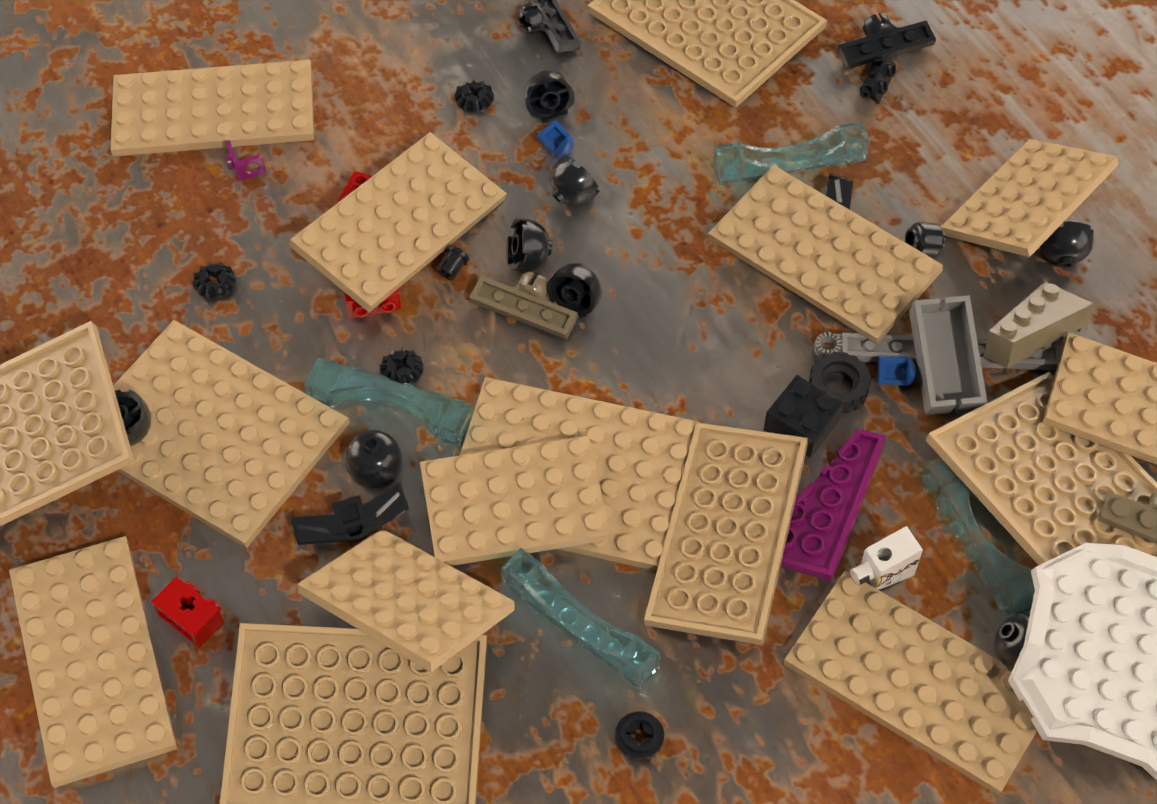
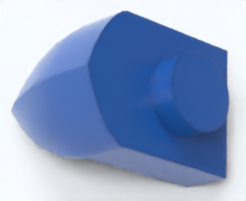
(556, 140)
(896, 370)

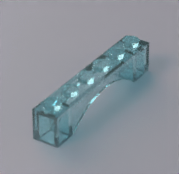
(839, 146)
(338, 384)
(1007, 579)
(616, 648)

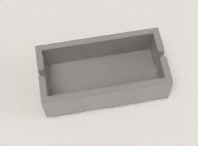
(947, 355)

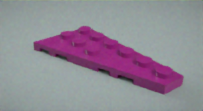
(829, 508)

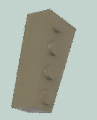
(1036, 323)

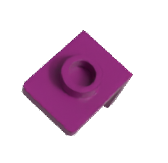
(240, 165)

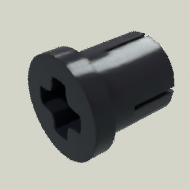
(452, 262)

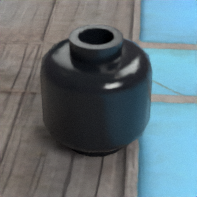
(926, 238)

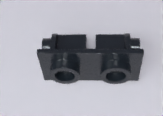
(878, 78)

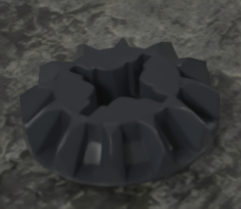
(470, 102)
(213, 289)
(413, 370)
(651, 728)

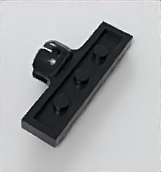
(550, 18)
(885, 38)

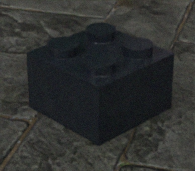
(804, 412)

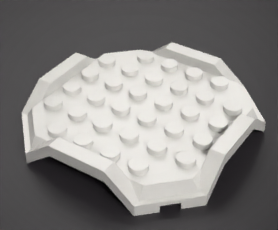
(1094, 652)

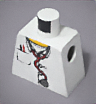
(889, 560)

